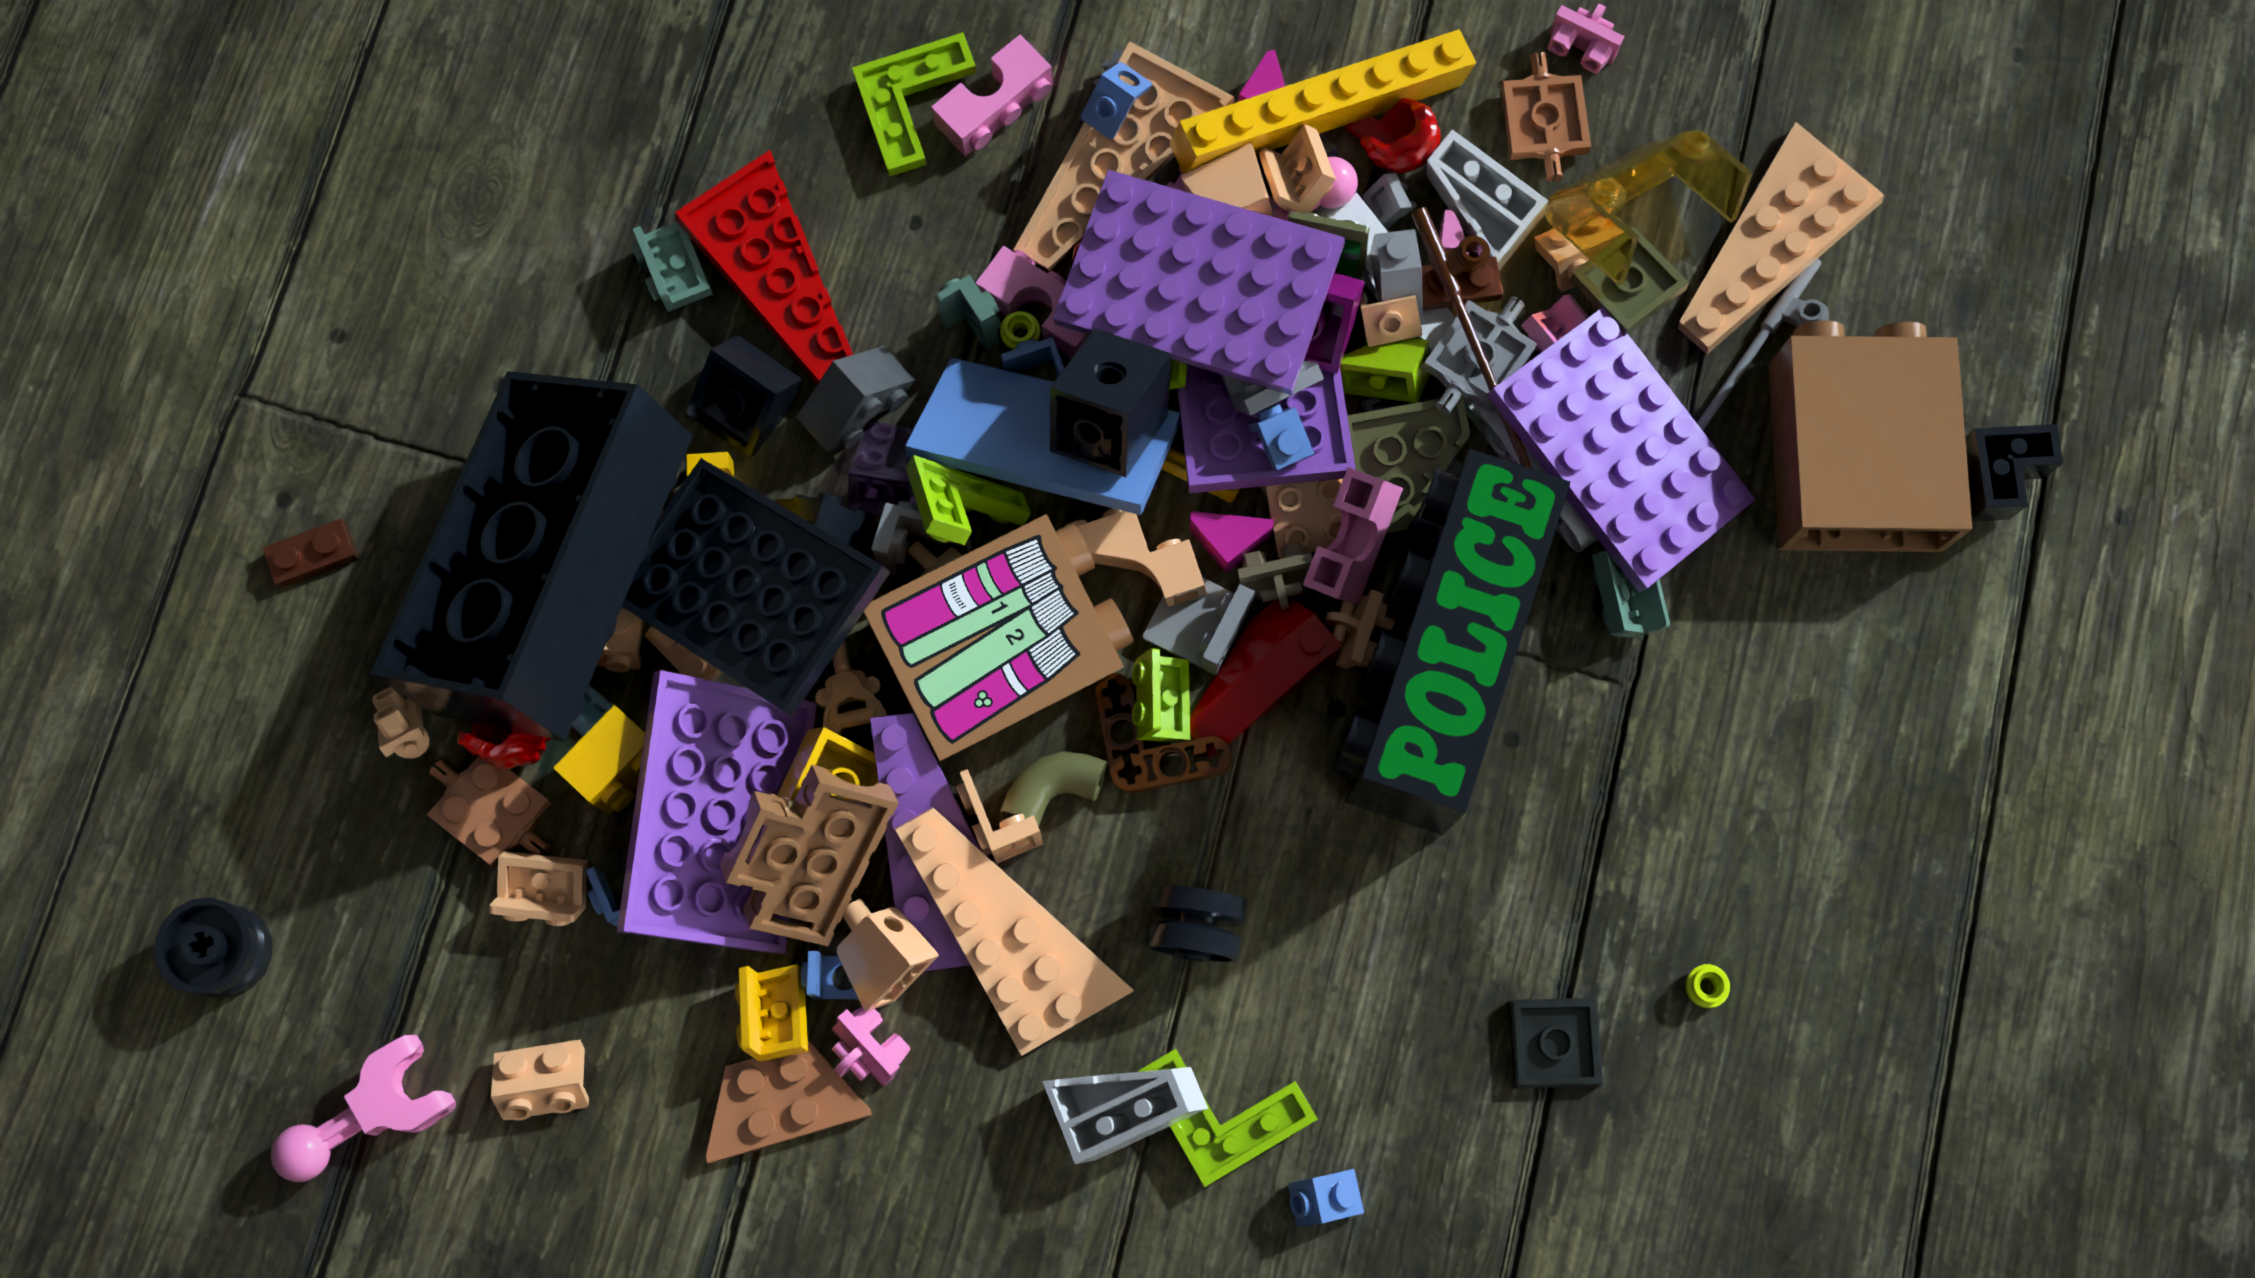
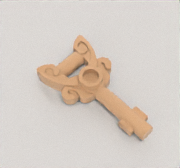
(846, 687)

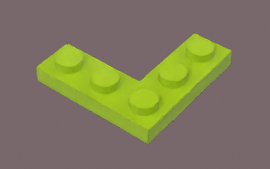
(890, 78)
(947, 493)
(1222, 1148)

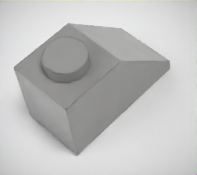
(1397, 266)

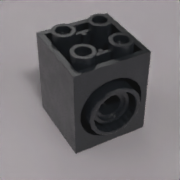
(1109, 402)

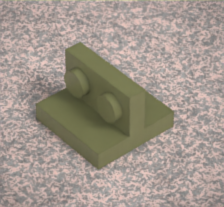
(1647, 288)

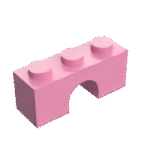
(973, 119)
(1016, 281)
(1366, 514)

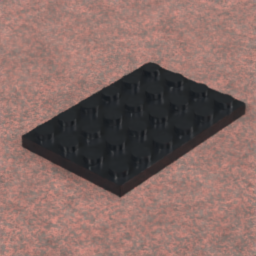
(751, 586)

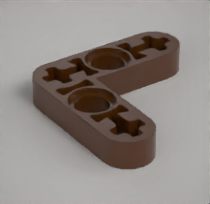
(1150, 759)

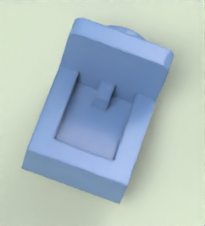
(1282, 436)
(1325, 1198)

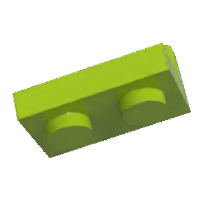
(1162, 698)

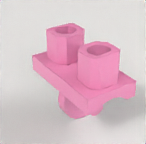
(1587, 32)
(862, 1052)

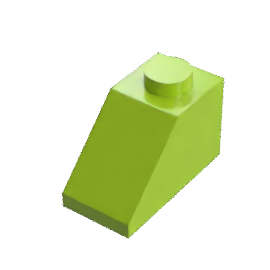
(1387, 370)

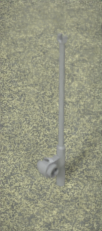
(1787, 309)

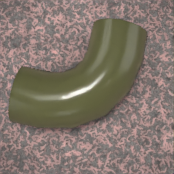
(1054, 776)

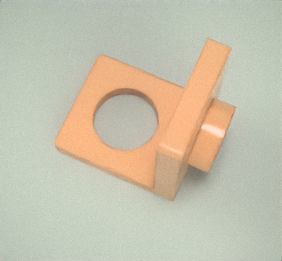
(1390, 320)

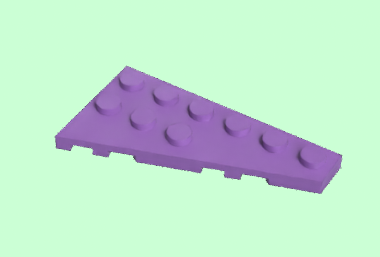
(918, 782)

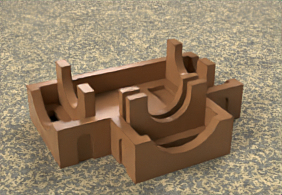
(807, 853)

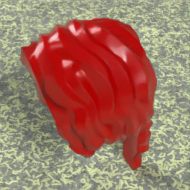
(1401, 137)
(503, 747)

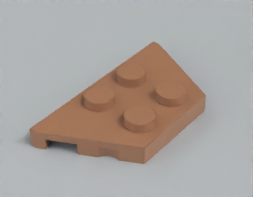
(779, 1102)

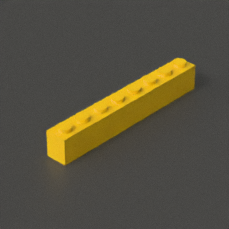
(1325, 100)

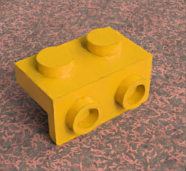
(771, 1013)

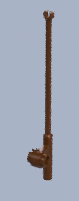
(1448, 265)

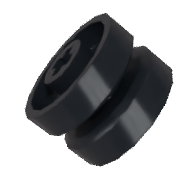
(1196, 916)
(213, 948)

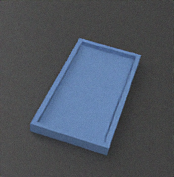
(1001, 429)

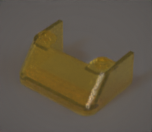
(1588, 206)

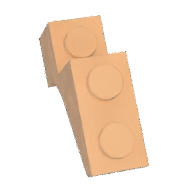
(1120, 543)

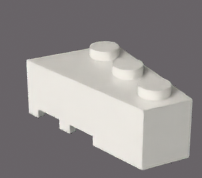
(1484, 196)
(1122, 1108)

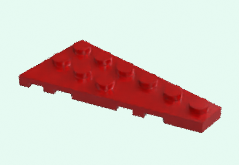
(765, 256)

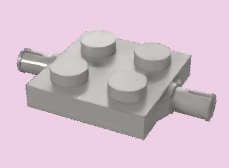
(1456, 365)

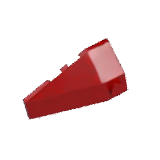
(1262, 670)

